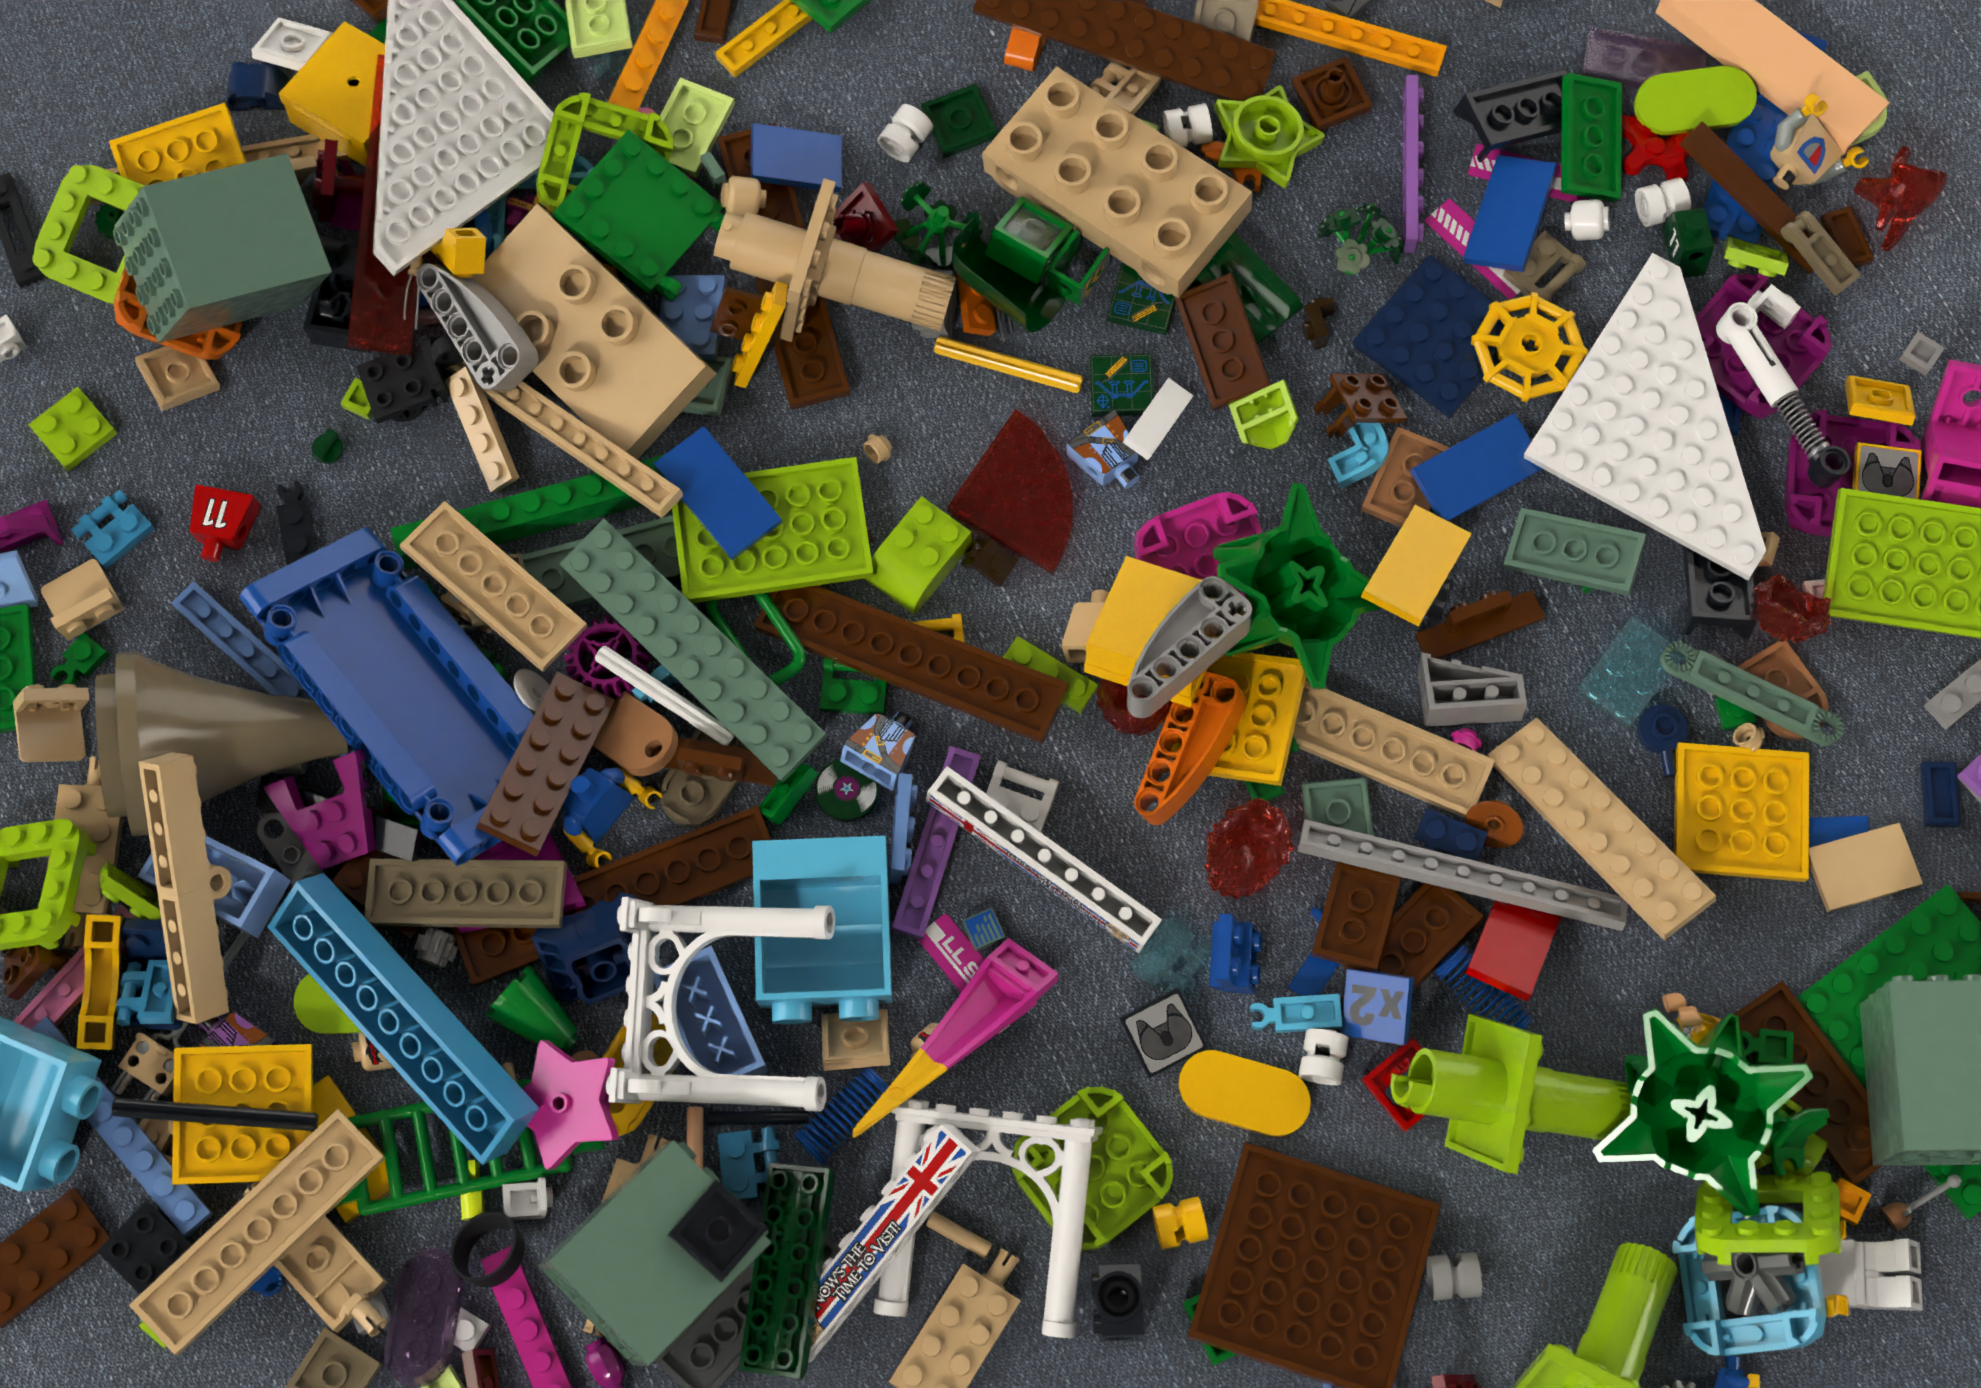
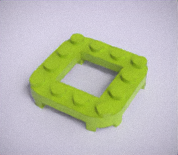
(595, 116)
(64, 220)
(67, 848)
(1815, 1236)

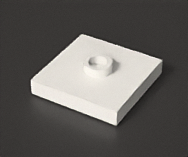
(289, 44)

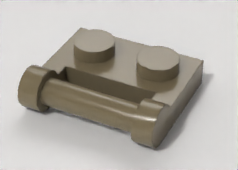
(1543, 257)

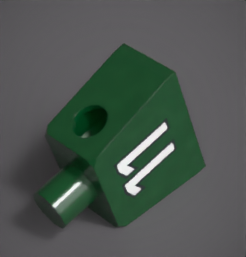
(1689, 235)

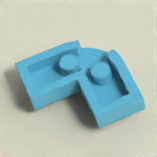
(1364, 457)

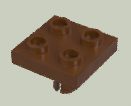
(1332, 94)
(27, 965)

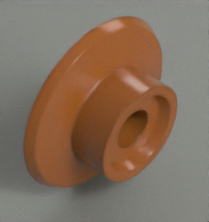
(1497, 819)

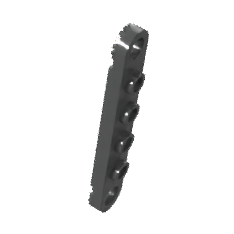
(288, 850)

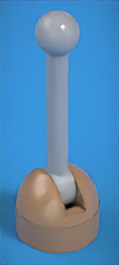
(1900, 1214)

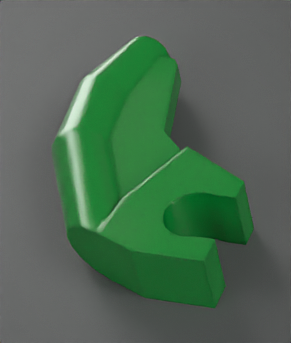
(1792, 1138)

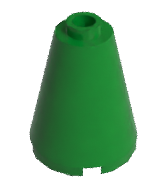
(533, 1012)

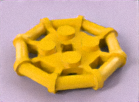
(1526, 363)

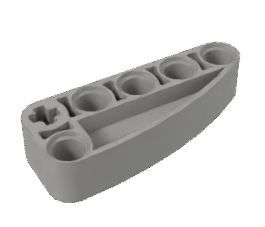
(479, 328)
(1184, 634)

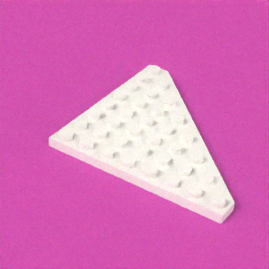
(451, 129)
(1650, 427)

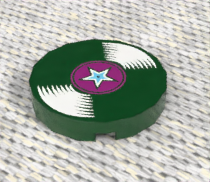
(845, 792)

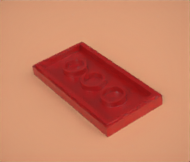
(1513, 948)

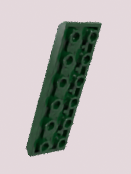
(1263, 293)
(787, 1271)

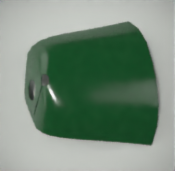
(1017, 297)

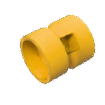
(1180, 1223)

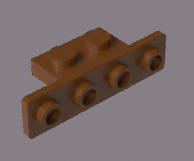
(1480, 622)
(720, 761)

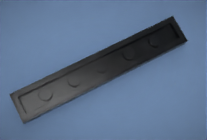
(390, 834)

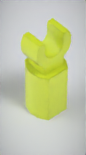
(472, 1203)

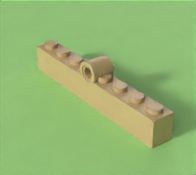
(185, 886)

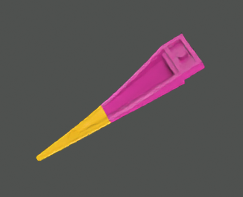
(993, 999)

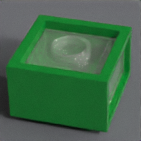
(1028, 239)

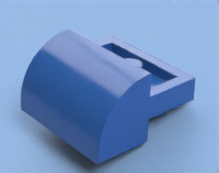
(1235, 955)

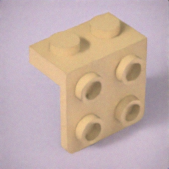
(81, 599)
(50, 723)

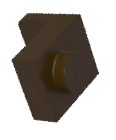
(1314, 325)
(989, 560)

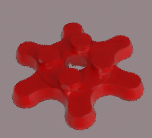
(1652, 150)

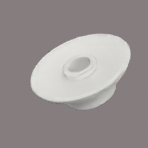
(530, 688)

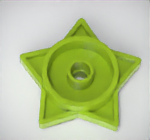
(1265, 135)

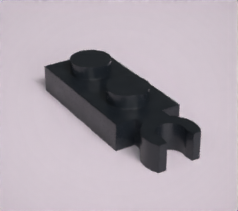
(296, 524)

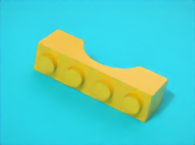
(462, 251)
(101, 982)

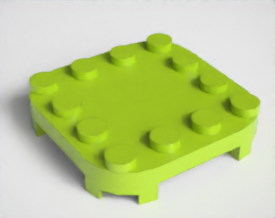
(1125, 1170)

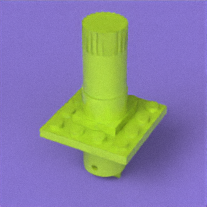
(1500, 1092)
(1619, 1331)

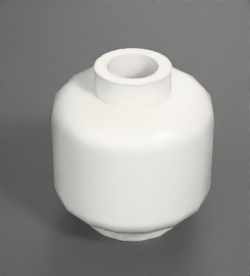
(1588, 220)

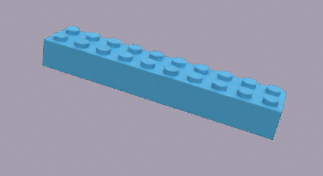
(403, 1018)

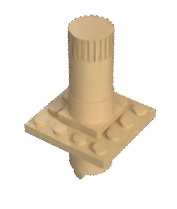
(830, 268)

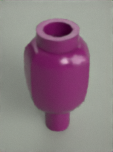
(605, 1364)

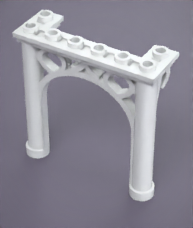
(644, 920)
(1067, 1211)

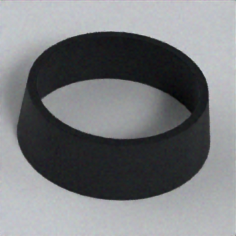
(471, 1233)

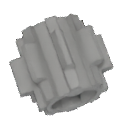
(436, 948)

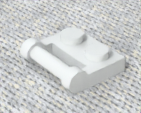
(1025, 807)

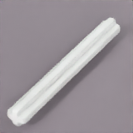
(664, 695)

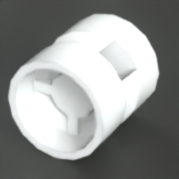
(1198, 125)
(906, 131)
(1657, 202)
(1322, 1068)

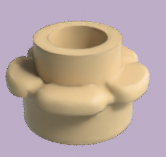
(877, 448)
(1748, 736)

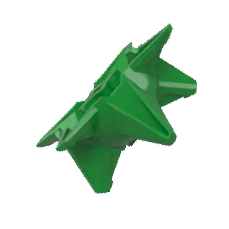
(1296, 587)
(1723, 1134)

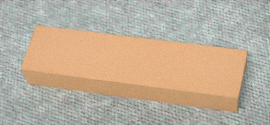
(1778, 62)

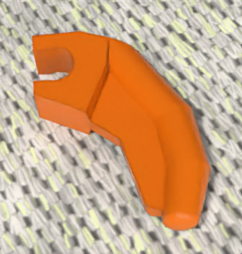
(1213, 152)

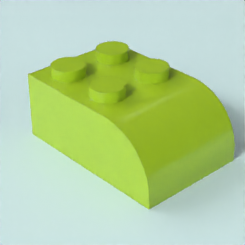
(918, 555)

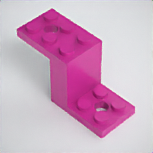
(1954, 439)

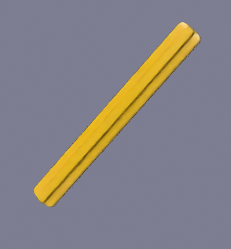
(1008, 364)

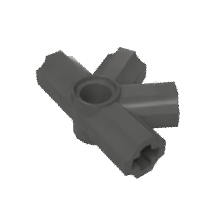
(1756, 1279)

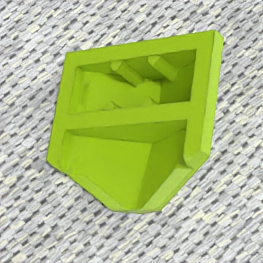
(1265, 416)

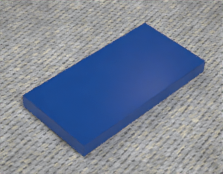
(1510, 213)
(1476, 468)
(718, 493)

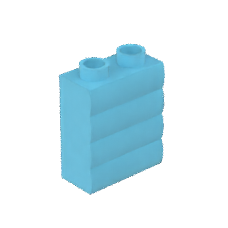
(852, 965)
(41, 1104)

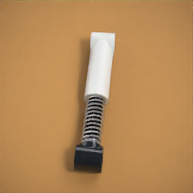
(1781, 392)

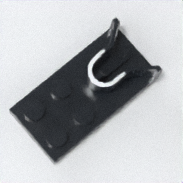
(1514, 111)
(1718, 596)

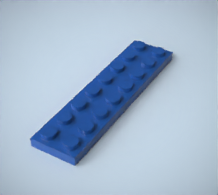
(1752, 143)

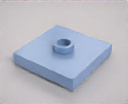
(15, 582)

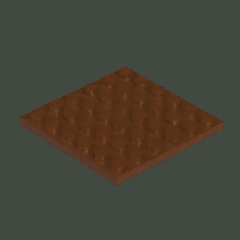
(1314, 1271)

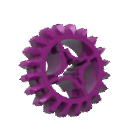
(588, 642)

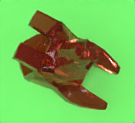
(1901, 195)

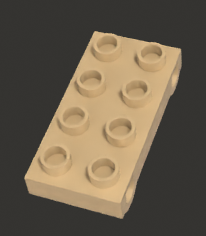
(1117, 182)

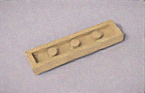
(482, 430)

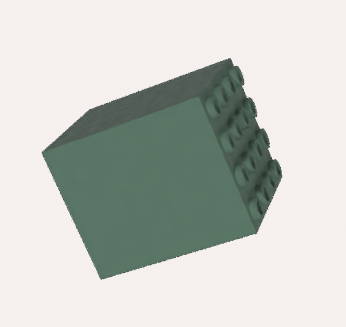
(221, 247)
(1924, 1071)
(628, 1269)

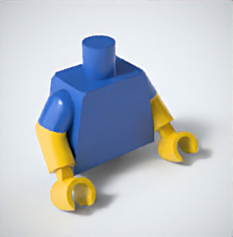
(596, 804)

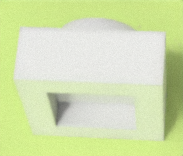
(469, 1331)

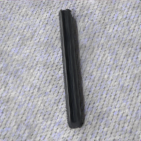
(215, 1114)

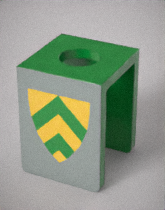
(1079, 291)

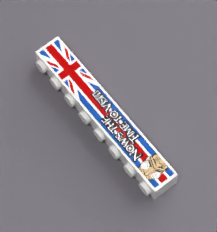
(1042, 859)
(888, 1228)

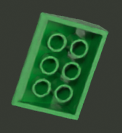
(522, 31)

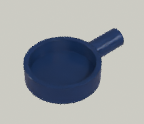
(1660, 731)

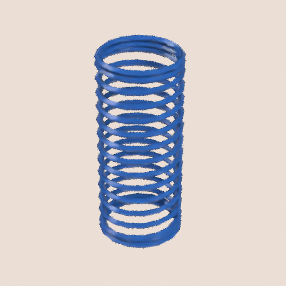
(1458, 958)
(800, 1135)

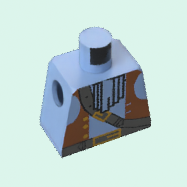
(1102, 451)
(880, 748)

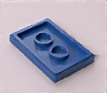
(795, 157)

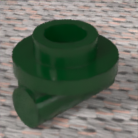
(327, 447)

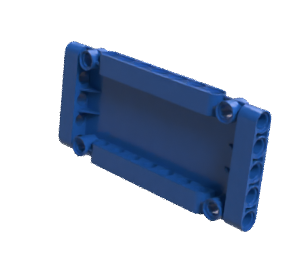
(396, 682)

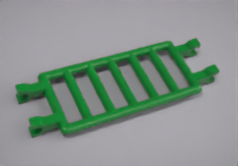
(465, 1184)

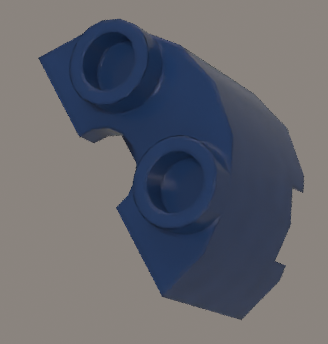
(255, 86)

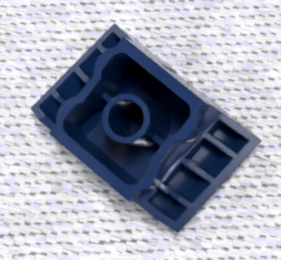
(587, 954)

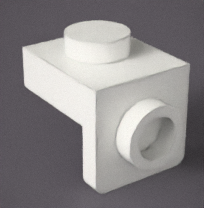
(1775, 305)
(10, 339)
(527, 1200)

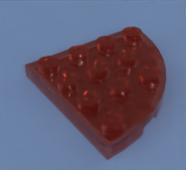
(1020, 494)

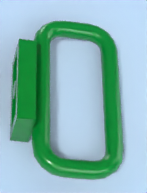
(780, 624)

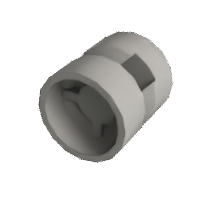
(1454, 1276)

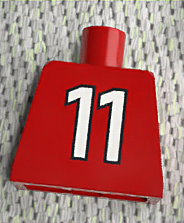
(221, 519)

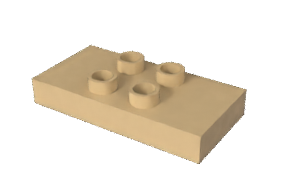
(593, 334)

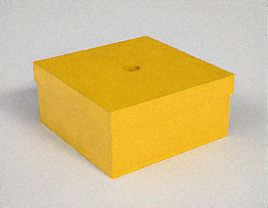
(335, 91)
(1129, 617)

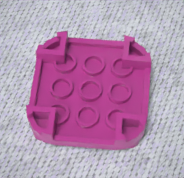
(1187, 535)

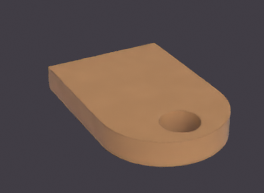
(1784, 669)
(632, 734)

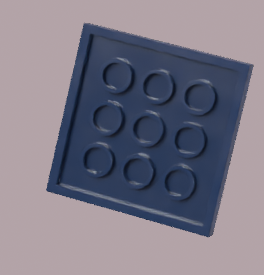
(1427, 335)

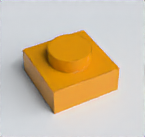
(1852, 1201)

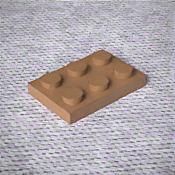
(1394, 488)

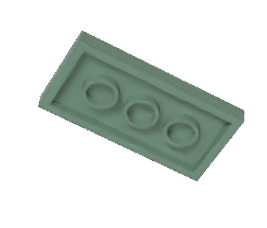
(1575, 551)

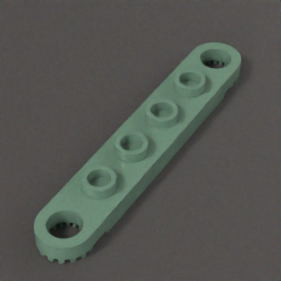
(1752, 693)

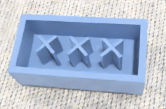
(253, 890)
(712, 1019)

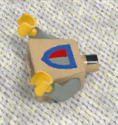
(1807, 150)

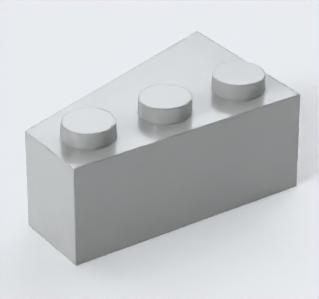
(1468, 694)

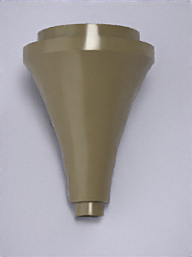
(226, 728)

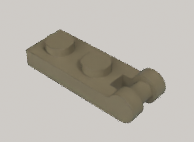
(1820, 252)

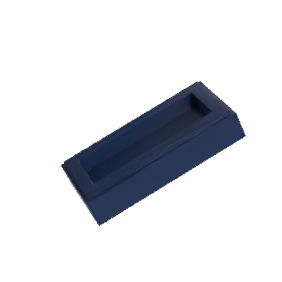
(1940, 794)

